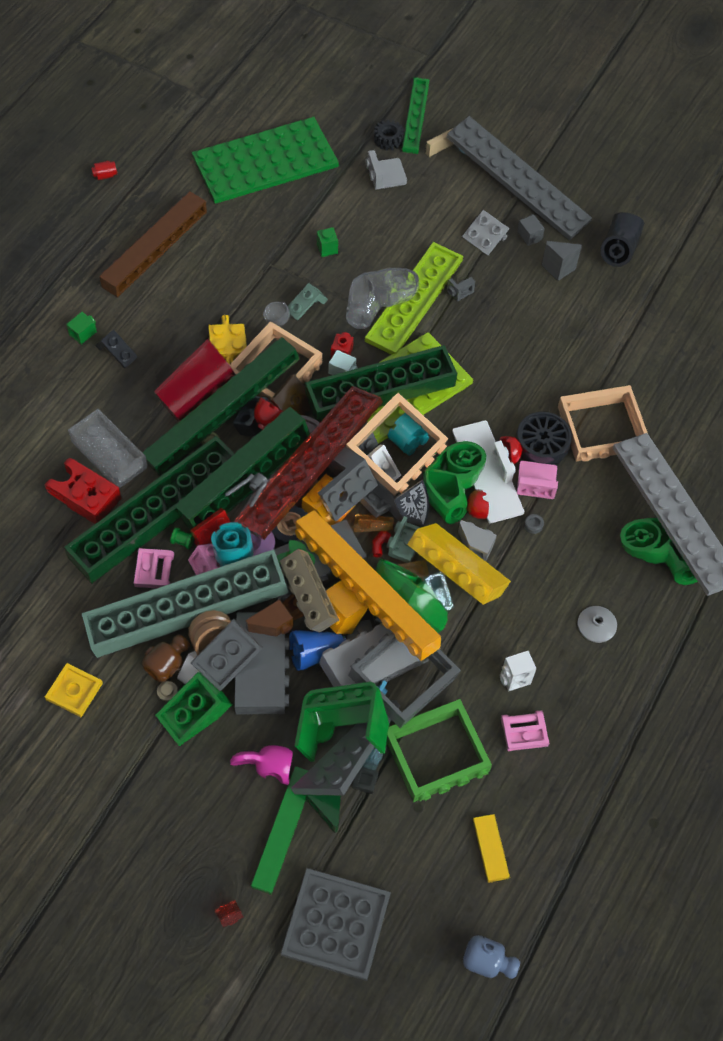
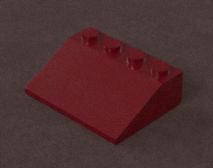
(194, 381)

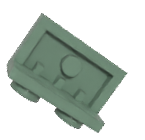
(398, 545)

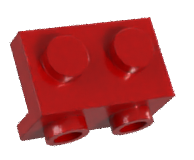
(204, 530)

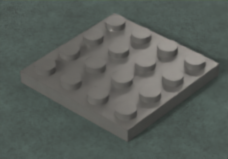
(336, 924)

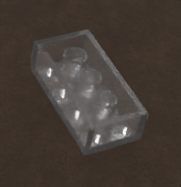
(108, 448)

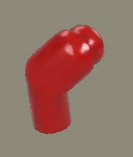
(381, 537)

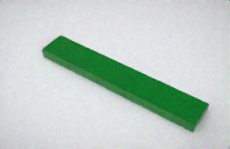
(415, 115)
(280, 836)

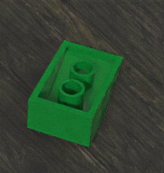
(193, 709)

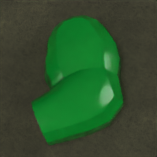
(450, 476)
(415, 593)

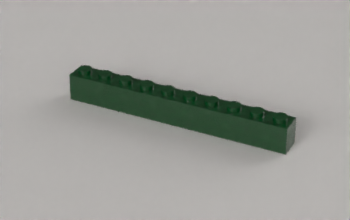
(220, 406)

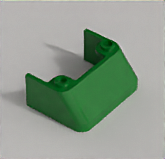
(341, 706)

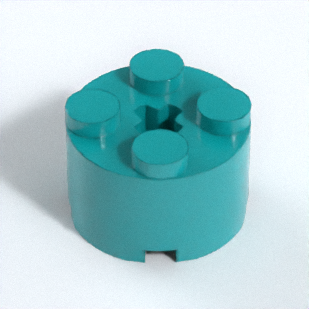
(407, 434)
(232, 543)

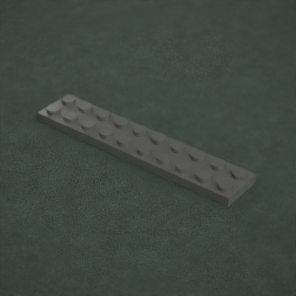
(519, 178)

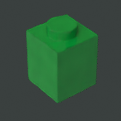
(327, 242)
(81, 327)

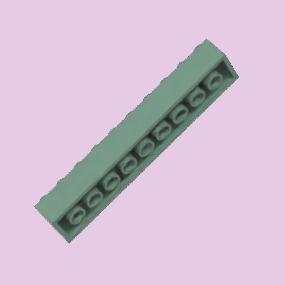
(180, 602)

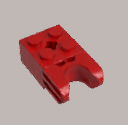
(85, 492)

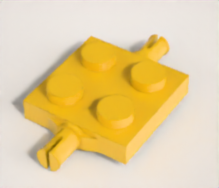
(228, 339)

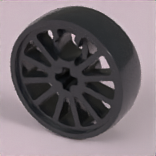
(550, 438)

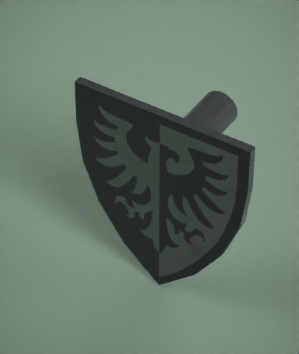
(414, 504)

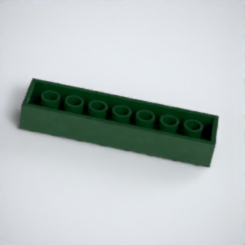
(407, 375)
(262, 454)

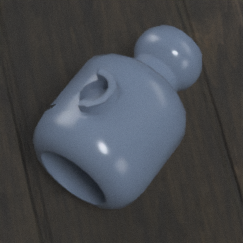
(489, 958)

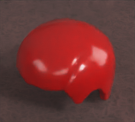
(513, 446)
(477, 506)

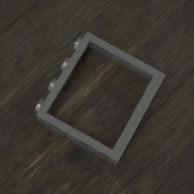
(438, 658)

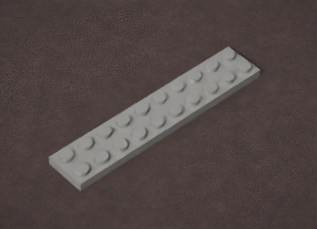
(674, 510)

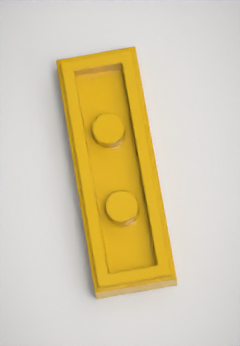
(491, 848)

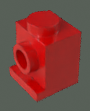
(342, 342)

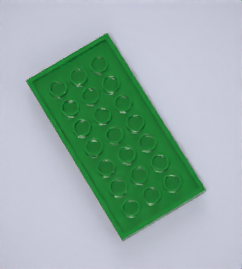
(264, 160)

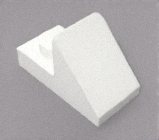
(383, 459)

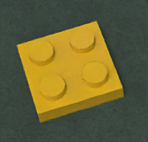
(73, 690)

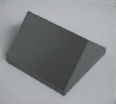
(560, 258)

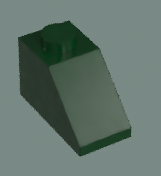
(328, 808)

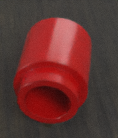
(104, 170)

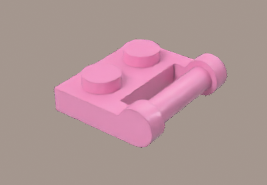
(147, 567)
(526, 736)

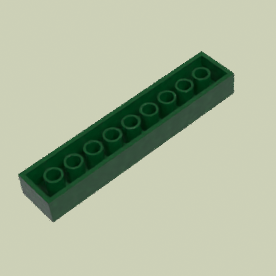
(143, 514)

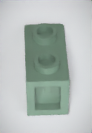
(305, 300)

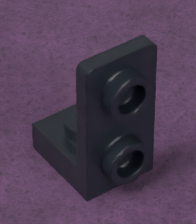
(117, 348)

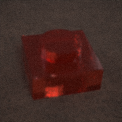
(229, 914)

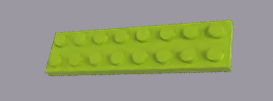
(400, 321)

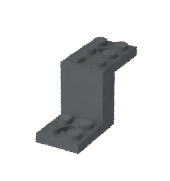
(351, 476)

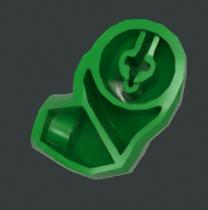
(651, 543)

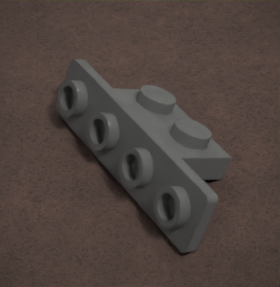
(381, 501)

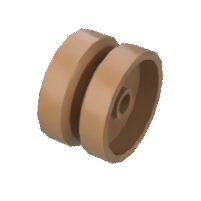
(206, 628)

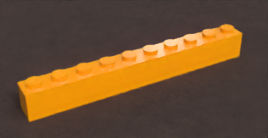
(368, 586)

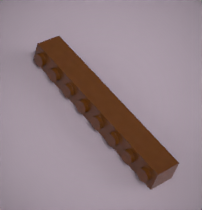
(153, 244)

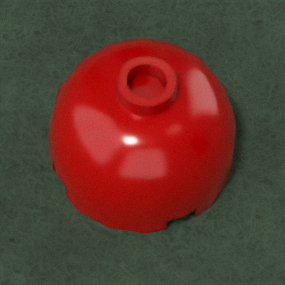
(265, 413)

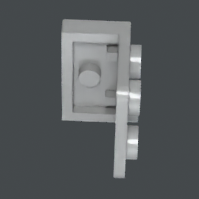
(385, 172)

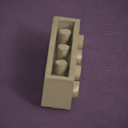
(308, 591)

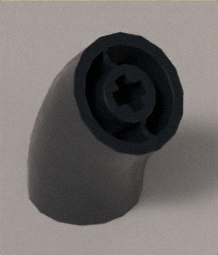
(622, 239)

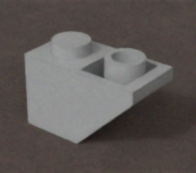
(477, 539)

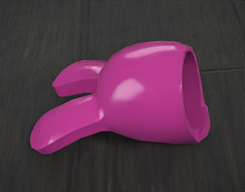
(270, 761)

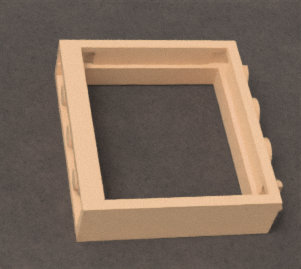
(263, 339)
(595, 399)
(415, 471)

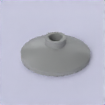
(596, 631)

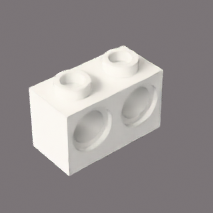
(517, 671)

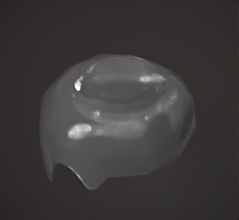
(277, 313)

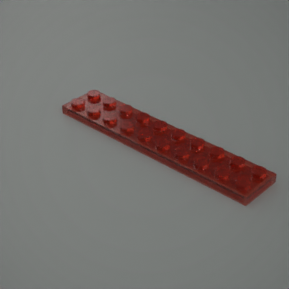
(309, 461)

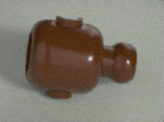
(165, 658)

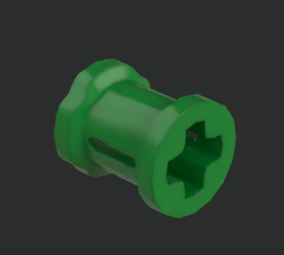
(182, 538)

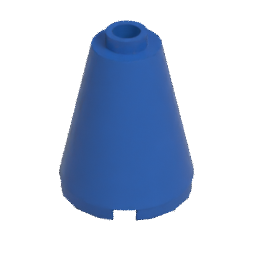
(310, 645)

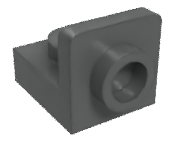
(462, 289)

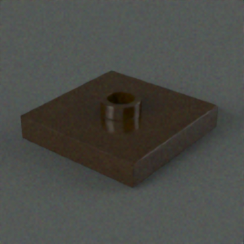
(292, 395)

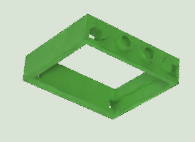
(425, 720)

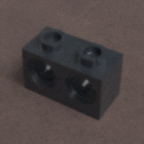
(245, 420)

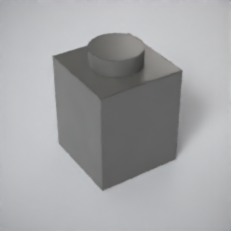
(530, 230)

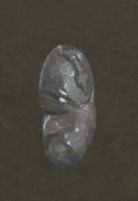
(379, 289)

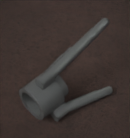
(257, 484)

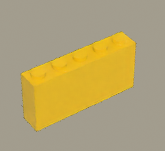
(459, 563)

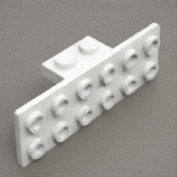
(497, 473)

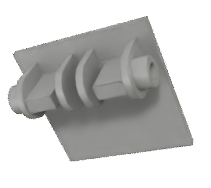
(486, 232)

